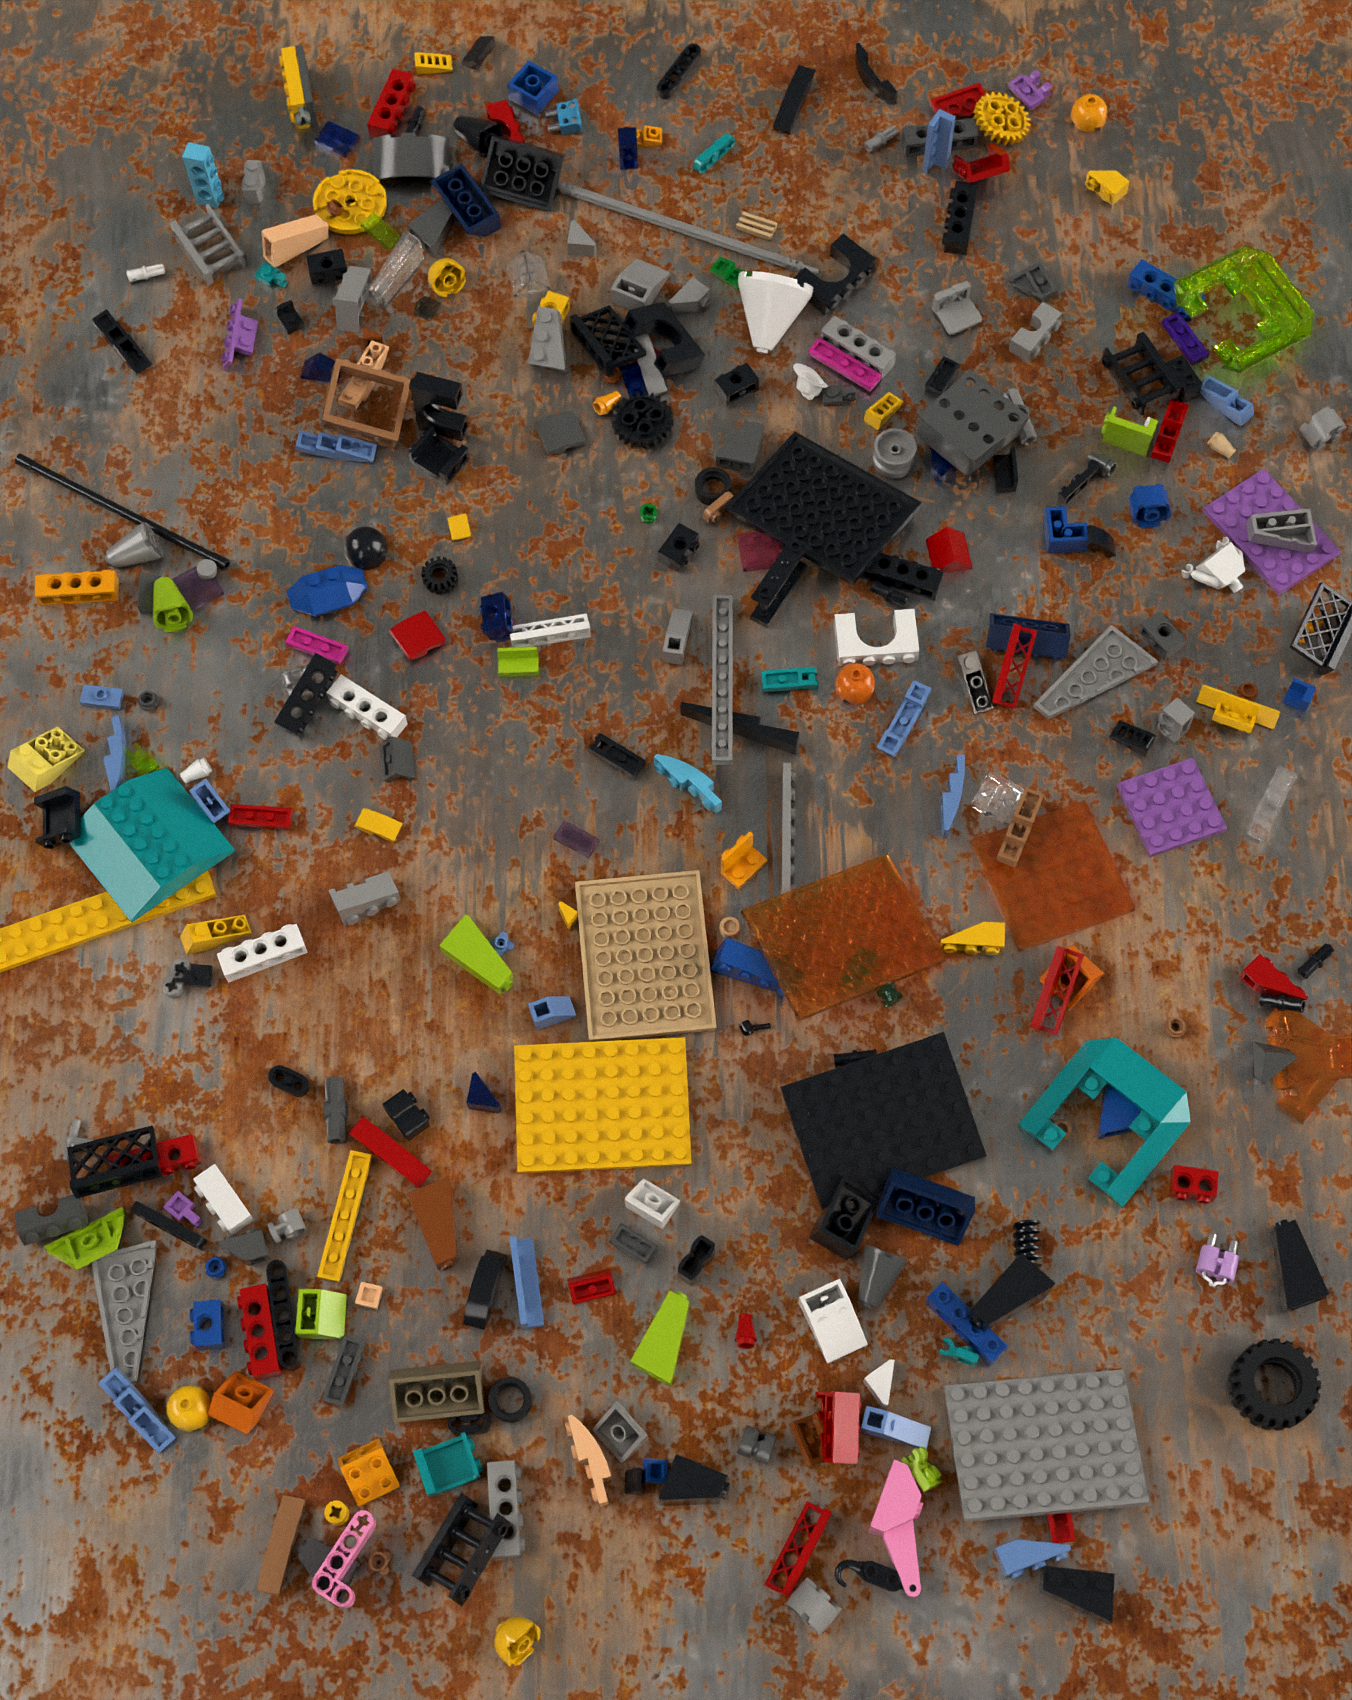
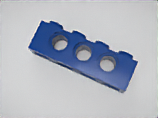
(1156, 286)
(953, 1313)

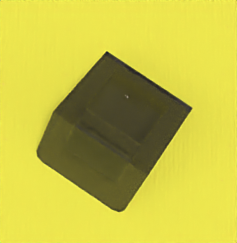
(426, 308)

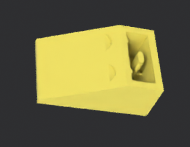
(44, 758)

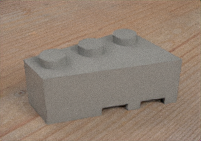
(350, 298)
(365, 898)

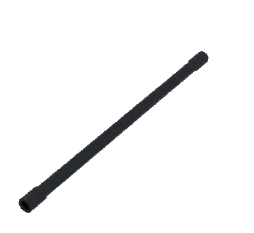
(31, 465)

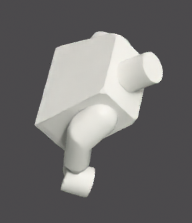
(1220, 567)

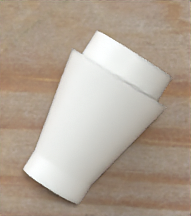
(197, 770)

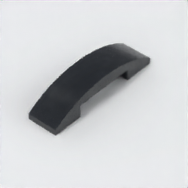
(882, 90)

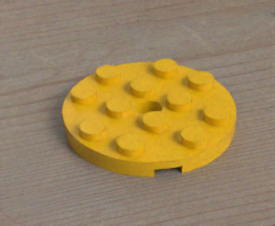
(346, 186)

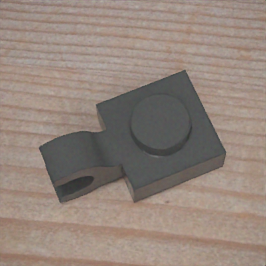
(834, 395)

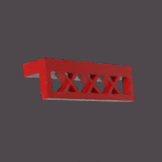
(1008, 659)
(1049, 987)
(807, 1550)

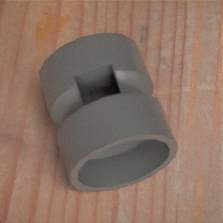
(756, 1444)

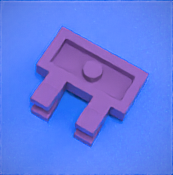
(1026, 91)

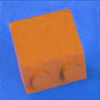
(1087, 977)
(240, 1402)

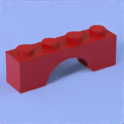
(503, 115)

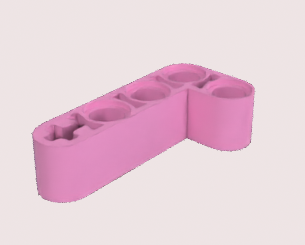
(348, 1555)

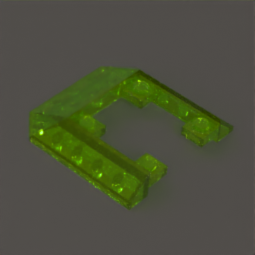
(1267, 288)

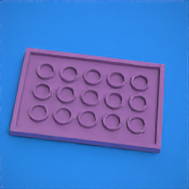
(1276, 565)

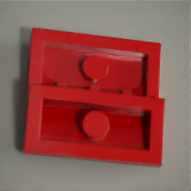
(417, 635)

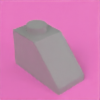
(690, 298)

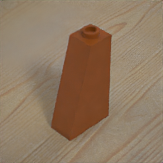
(436, 1219)

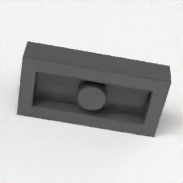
(397, 759)

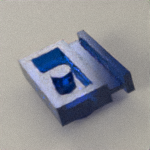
(337, 139)

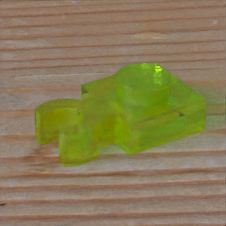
(142, 762)

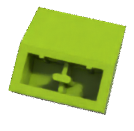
(321, 1314)

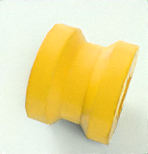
(339, 1516)

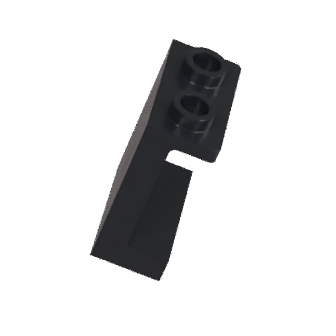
(438, 456)
(60, 816)

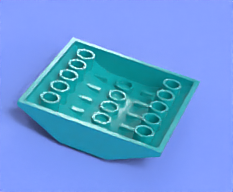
(148, 841)

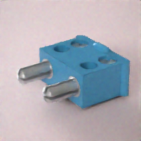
(568, 116)

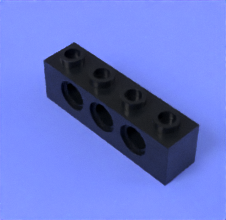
(960, 218)
(905, 582)
(317, 665)

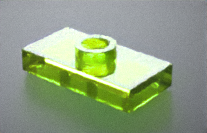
(380, 231)

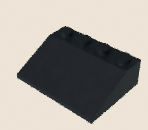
(521, 172)

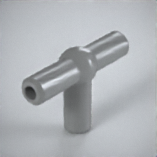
(72, 1139)

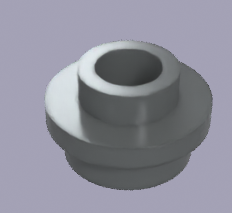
(148, 695)

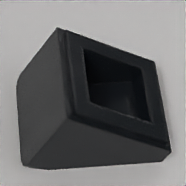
(633, 1481)

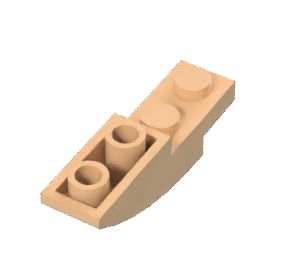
(359, 388)
(588, 1450)

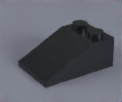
(845, 1218)

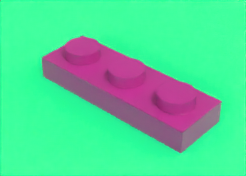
(314, 643)

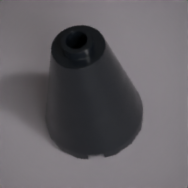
(477, 132)

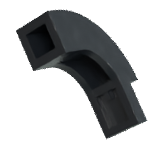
(483, 1289)

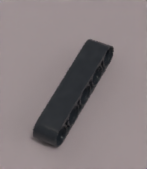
(277, 1306)

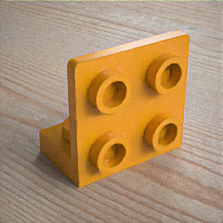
(741, 861)
(368, 1472)

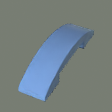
(904, 719)

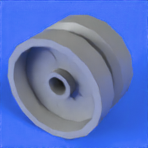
(894, 453)

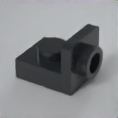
(289, 317)

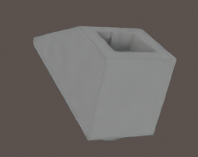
(677, 636)

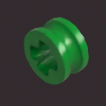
(650, 508)

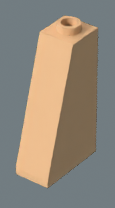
(292, 238)

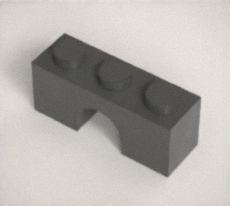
(69, 1216)

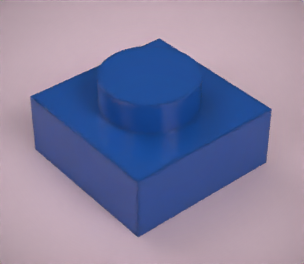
(654, 1471)

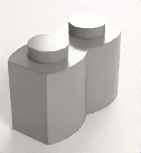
(253, 182)

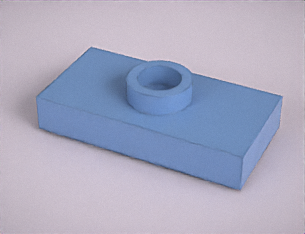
(101, 697)

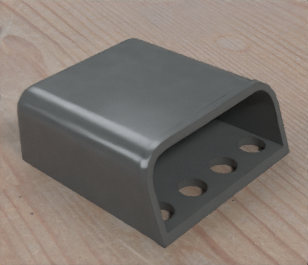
(968, 427)

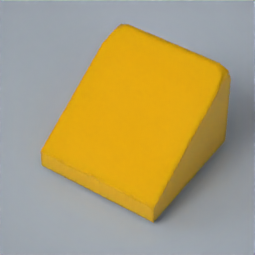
(459, 527)
(568, 914)

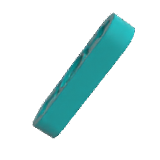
(714, 153)

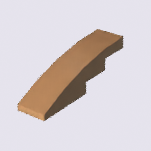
(1020, 827)
(281, 1545)

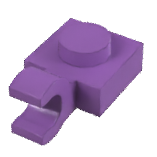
(181, 1208)

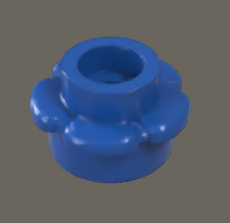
(211, 1263)

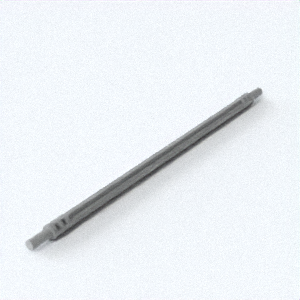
(684, 228)

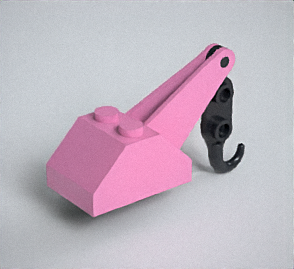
(894, 1523)

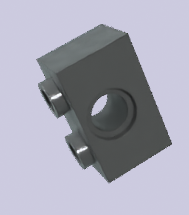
(1163, 646)

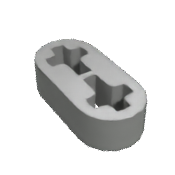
(169, 980)

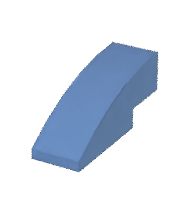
(1226, 400)

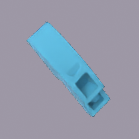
(683, 775)

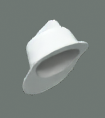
(808, 381)

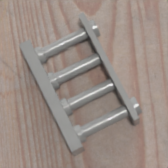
(198, 258)

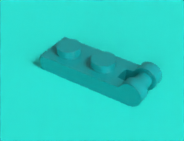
(789, 679)

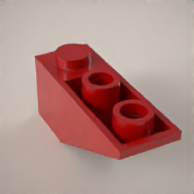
(1265, 978)

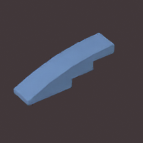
(335, 447)
(116, 762)
(951, 799)
(137, 1409)

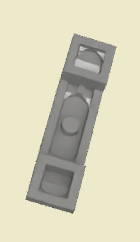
(651, 375)

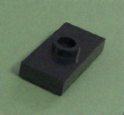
(942, 375)

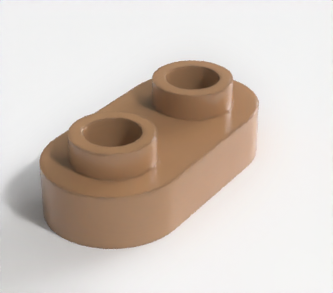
(717, 508)

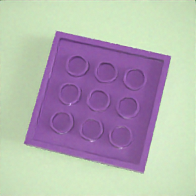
(1171, 807)

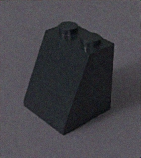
(693, 1484)

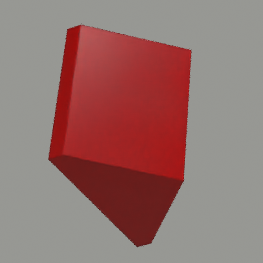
(949, 551)

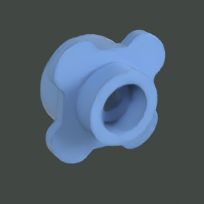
(507, 945)

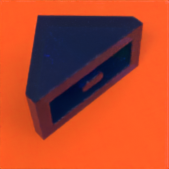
(318, 368)
(480, 1096)

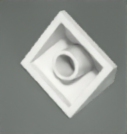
(651, 1203)

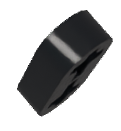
(470, 1429)

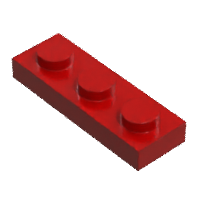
(260, 816)

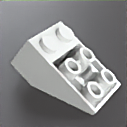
(833, 1321)

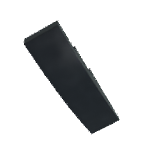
(794, 99)
(121, 342)

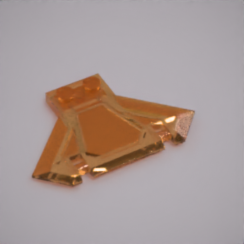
(1318, 1065)

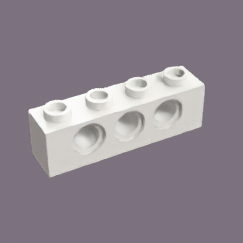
(345, 688)
(256, 962)

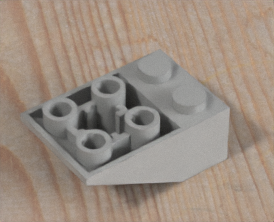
(638, 285)

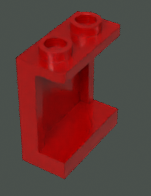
(982, 168)

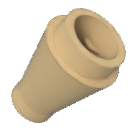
(1220, 444)

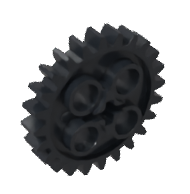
(629, 412)

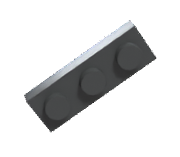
(343, 1371)

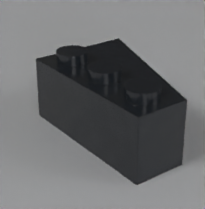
(1081, 1589)

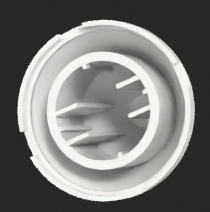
(771, 306)

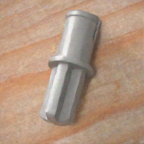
(880, 139)

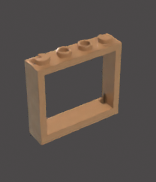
(357, 429)

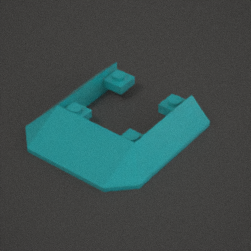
(1161, 1103)

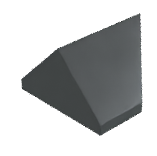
(1270, 1060)

